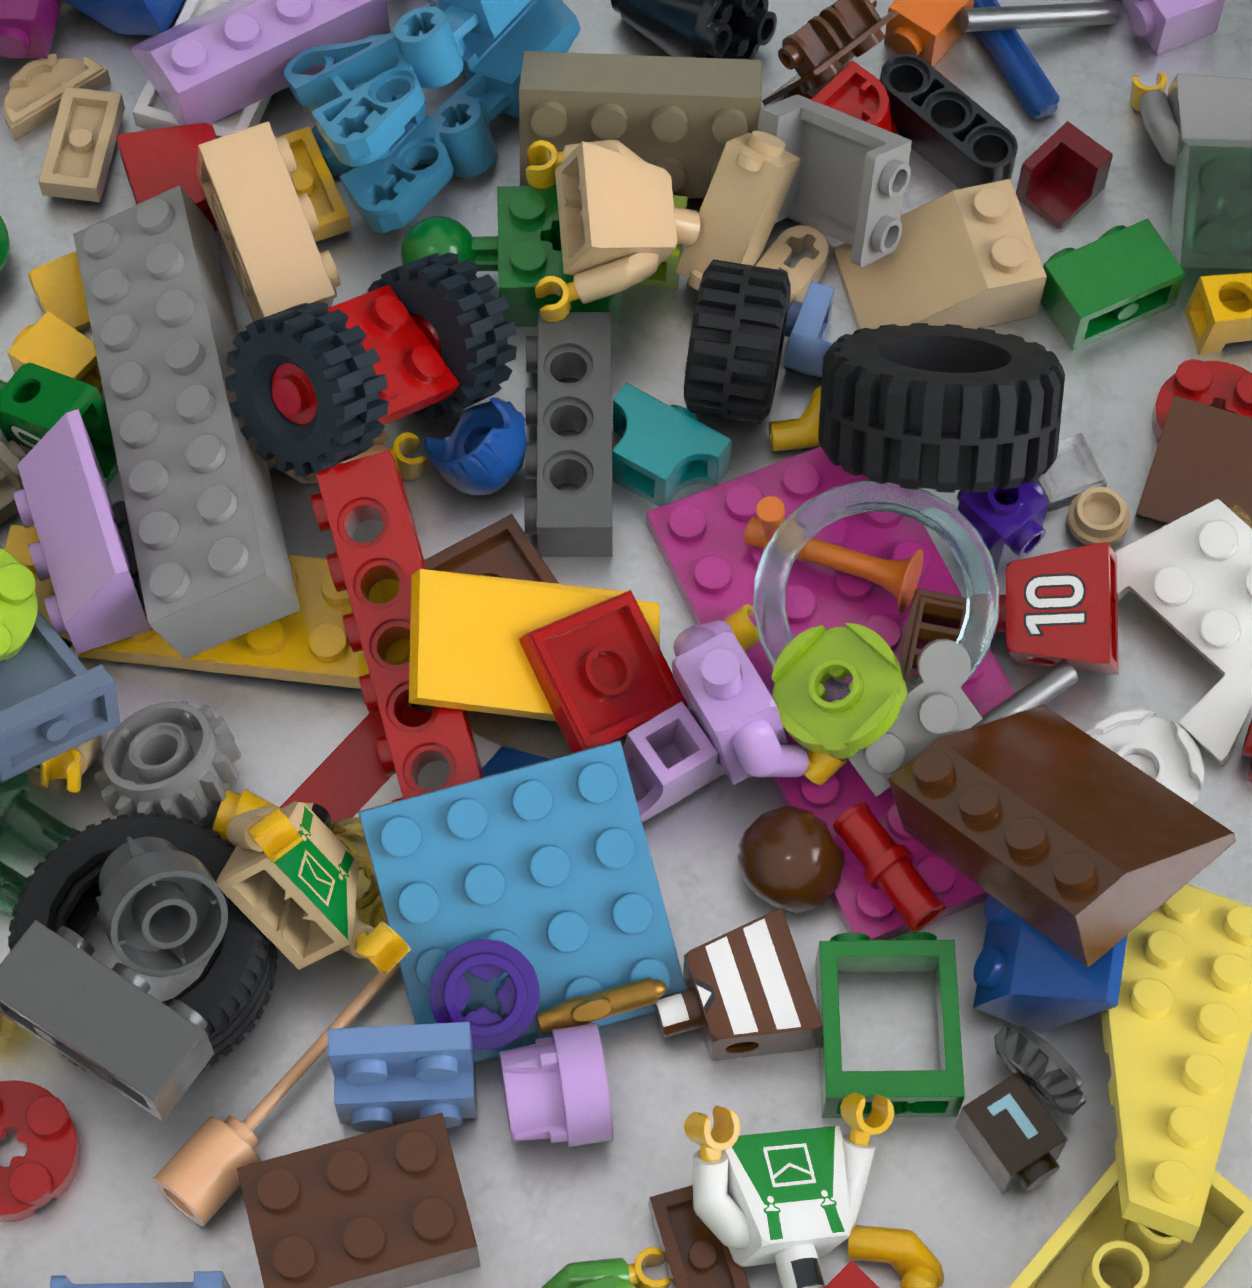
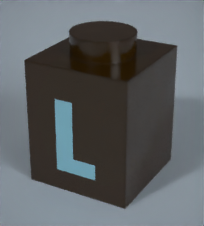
(1012, 1135)

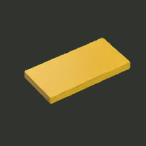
(469, 643)

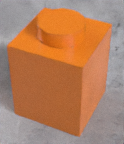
(925, 27)

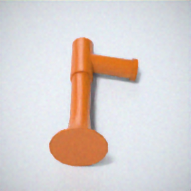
(896, 576)

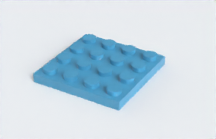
(531, 860)

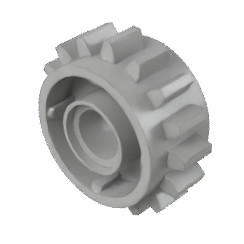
(168, 762)

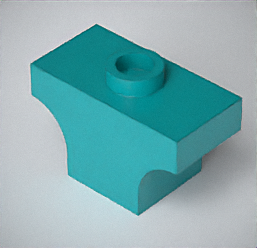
(663, 448)

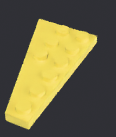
(1178, 1054)

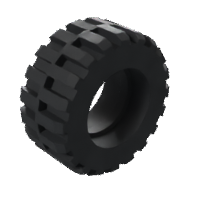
(941, 407)

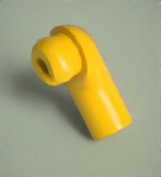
(798, 432)
(901, 1250)

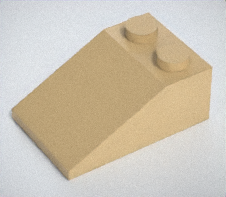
(956, 264)

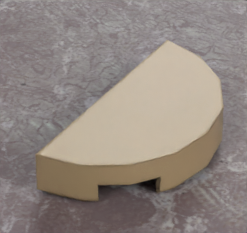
(39, 87)

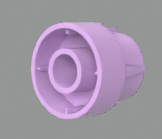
(558, 1088)

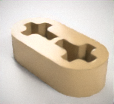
(796, 241)

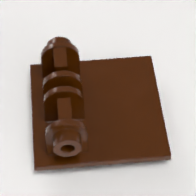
(829, 42)

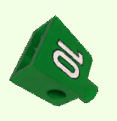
(37, 401)

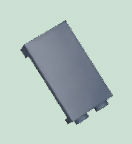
(50, 702)

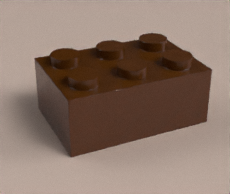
(361, 1211)

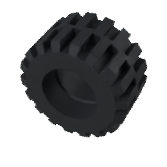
(736, 341)

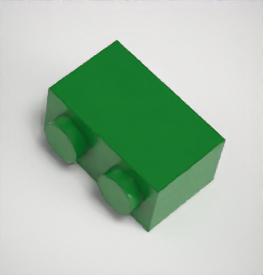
(1110, 283)

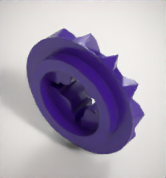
(517, 994)

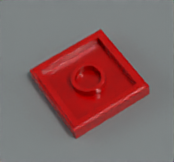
(601, 672)

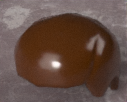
(790, 859)

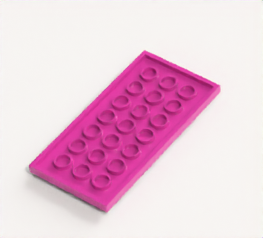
(716, 575)

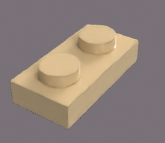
(82, 144)

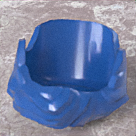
(482, 449)

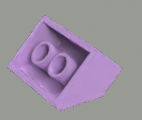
(78, 539)

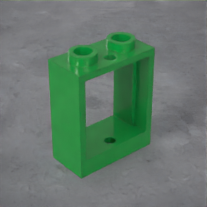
(910, 1092)

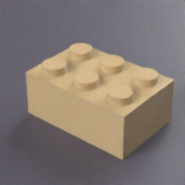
(265, 221)

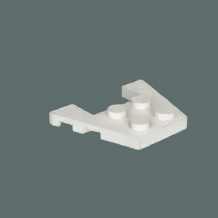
(1201, 587)

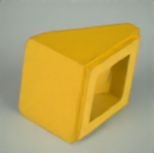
(61, 290)

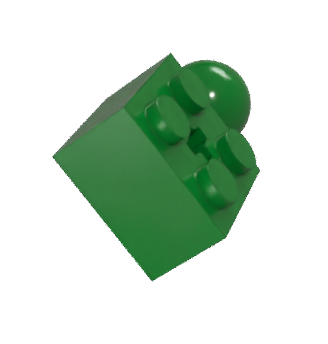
(521, 253)

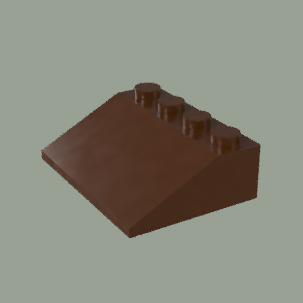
(1056, 827)

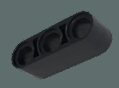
(947, 124)

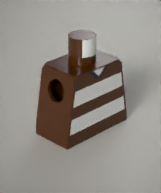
(745, 994)

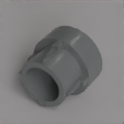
(160, 907)

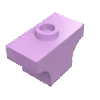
(669, 760)

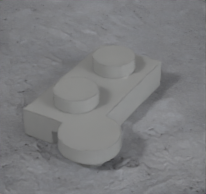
(930, 712)

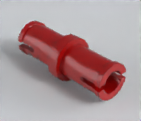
(889, 867)

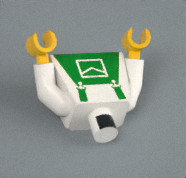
(784, 1191)

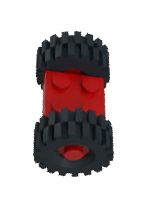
(332, 377)

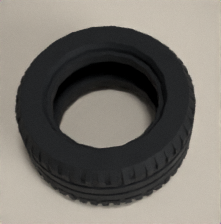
(241, 968)

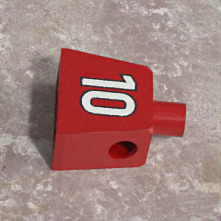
(1063, 609)

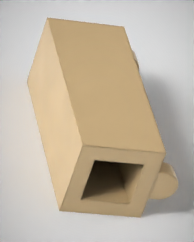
(740, 204)

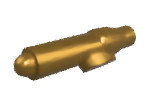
(601, 1005)

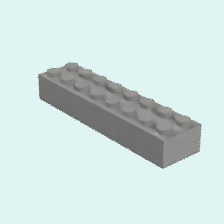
(188, 477)

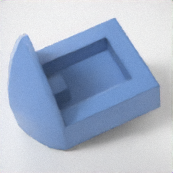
(807, 328)

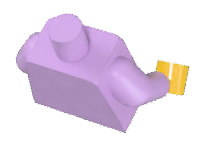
(736, 706)

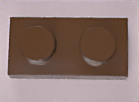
(690, 1248)

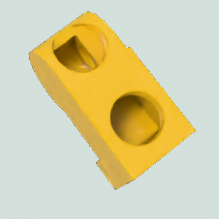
(1220, 311)

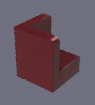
(1063, 175)

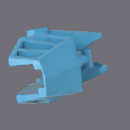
(374, 106)

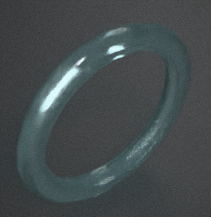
(864, 496)

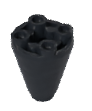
(702, 26)

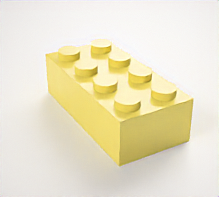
(1108, 1251)

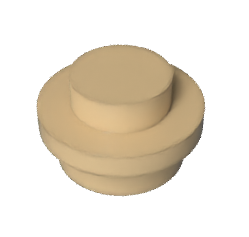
(1098, 516)

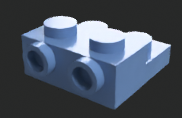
(402, 1074)

